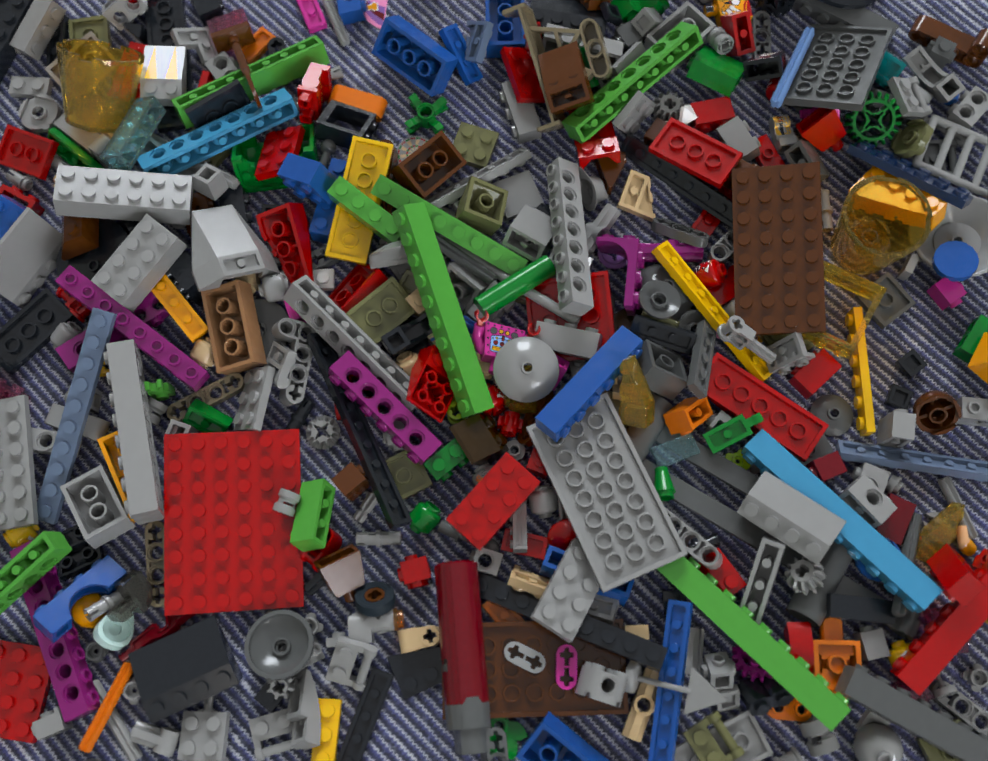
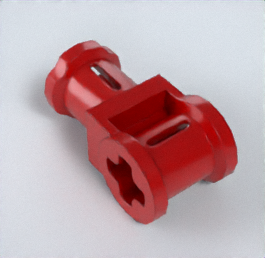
(74, 306)

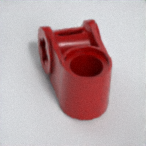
(331, 546)

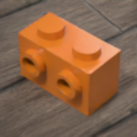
(687, 415)

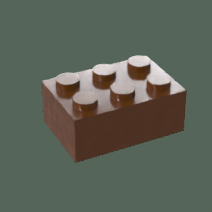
(429, 166)

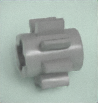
(281, 690)

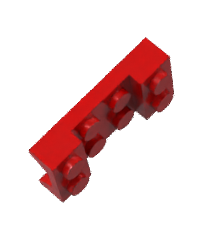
(600, 145)

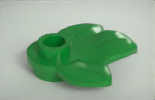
(514, 732)

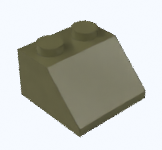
(482, 206)

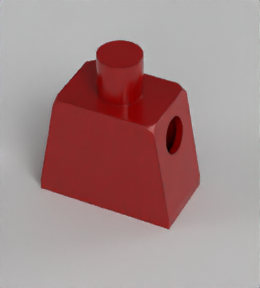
(823, 129)

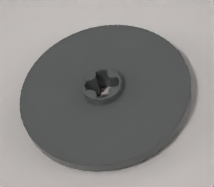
(267, 316)

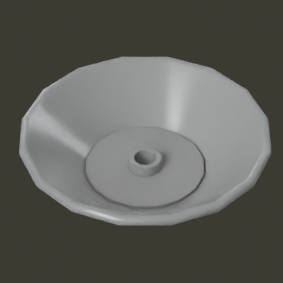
(961, 225)

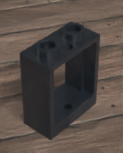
(339, 135)

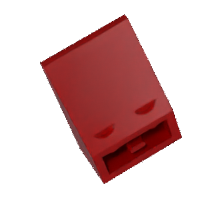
(429, 384)

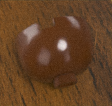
(936, 412)

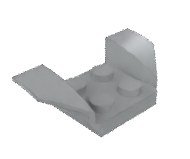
(388, 255)

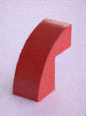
(799, 637)

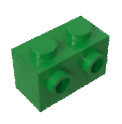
(445, 460)

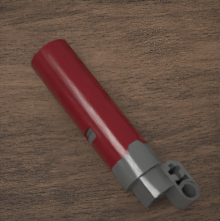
(464, 661)

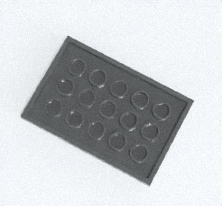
(839, 67)

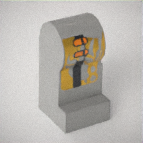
(781, 133)

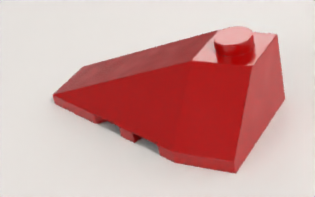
(288, 236)

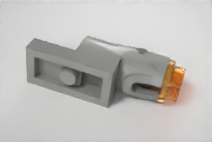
(363, 627)

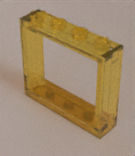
(858, 286)

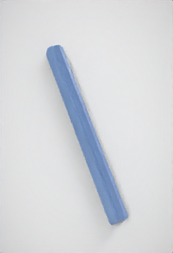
(792, 67)

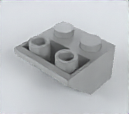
(530, 233)

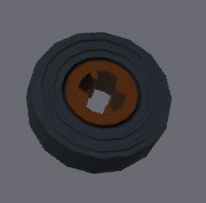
(372, 607)

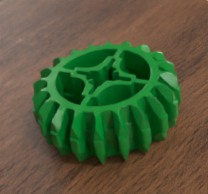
(880, 113)

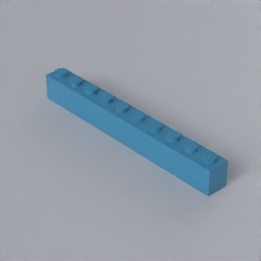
(857, 535)

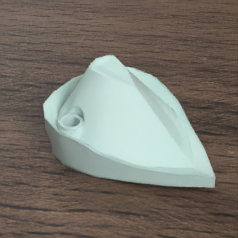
(113, 634)

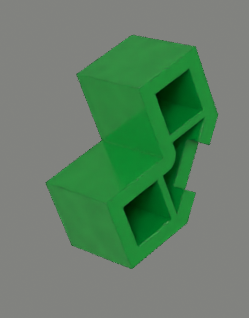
(630, 8)

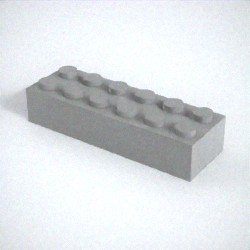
(122, 194)

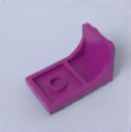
(630, 249)

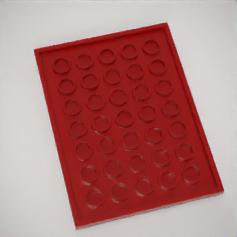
(219, 524)

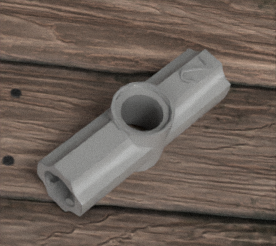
(600, 226)

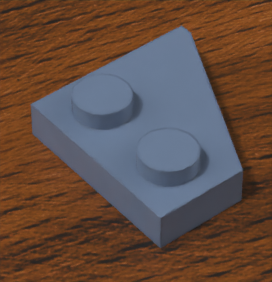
(478, 41)

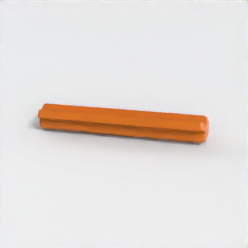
(106, 708)

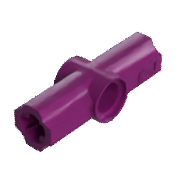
(687, 252)

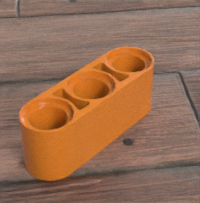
(360, 99)

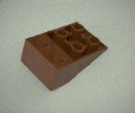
(565, 79)

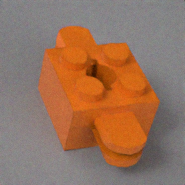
(834, 652)

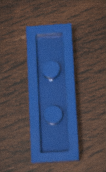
(457, 46)

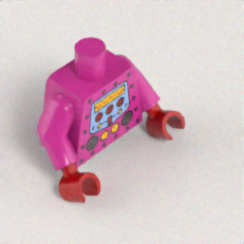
(491, 336)

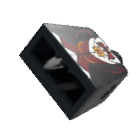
(768, 66)

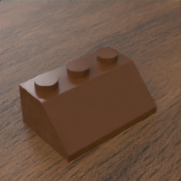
(78, 236)

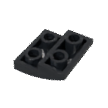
(80, 558)

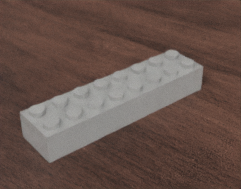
(134, 432)

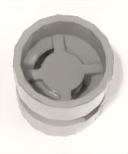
(812, 730)

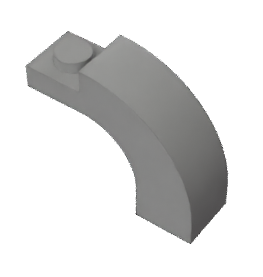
(931, 77)

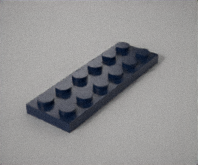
(920, 178)

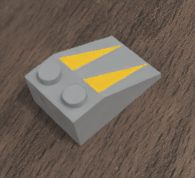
(164, 73)

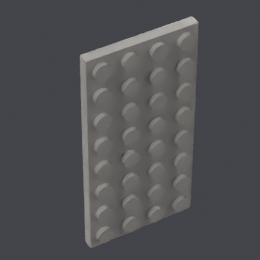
(608, 497)

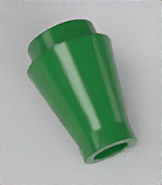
(663, 484)

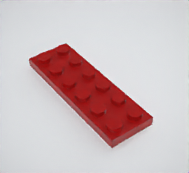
(747, 395)

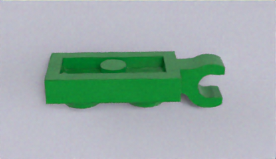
(731, 432)

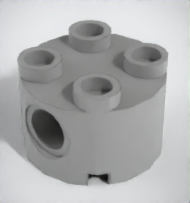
(612, 682)

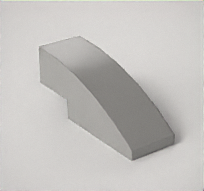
(304, 712)

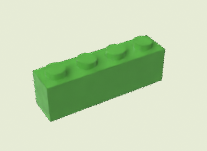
(364, 209)

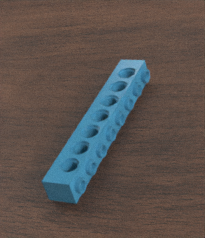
(220, 134)

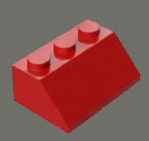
(357, 286)

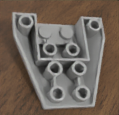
(226, 248)

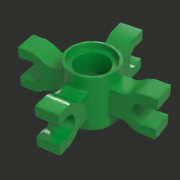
(433, 110)

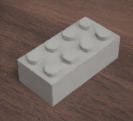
(139, 263)

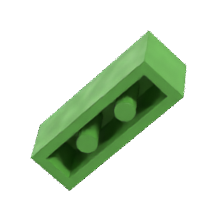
(313, 515)

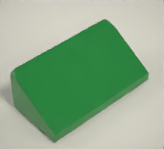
(206, 418)

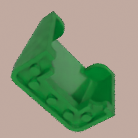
(247, 154)

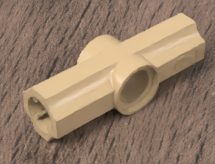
(637, 720)

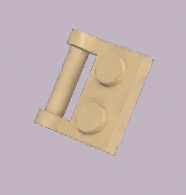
(526, 581)

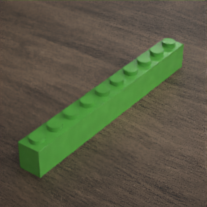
(442, 309)
(757, 641)

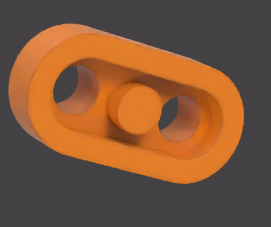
(790, 712)

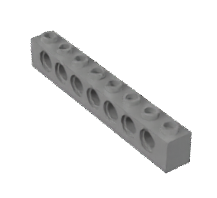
(569, 237)
(346, 335)

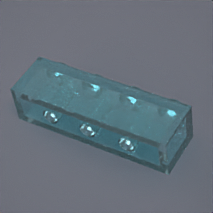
(133, 134)

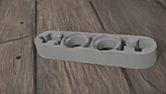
(971, 712)

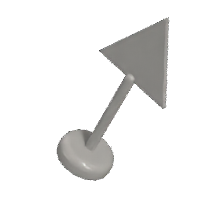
(699, 692)

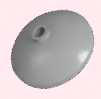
(510, 372)

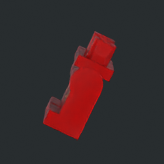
(313, 92)

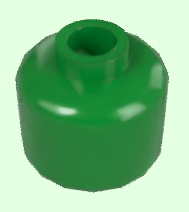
(424, 517)

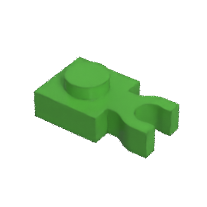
(160, 390)

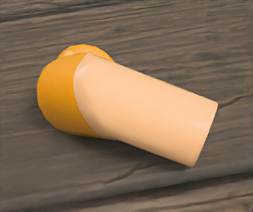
(964, 543)

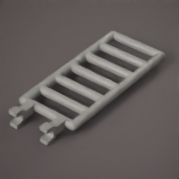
(954, 178)

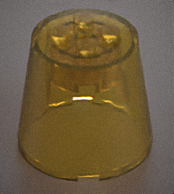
(97, 83)
(880, 224)

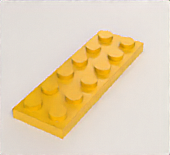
(348, 237)

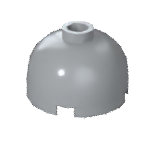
(877, 743)

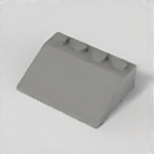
(27, 257)

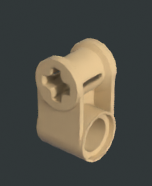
(415, 638)

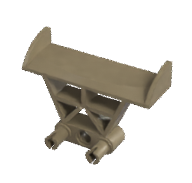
(588, 32)

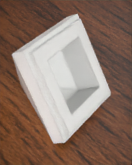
(687, 114)

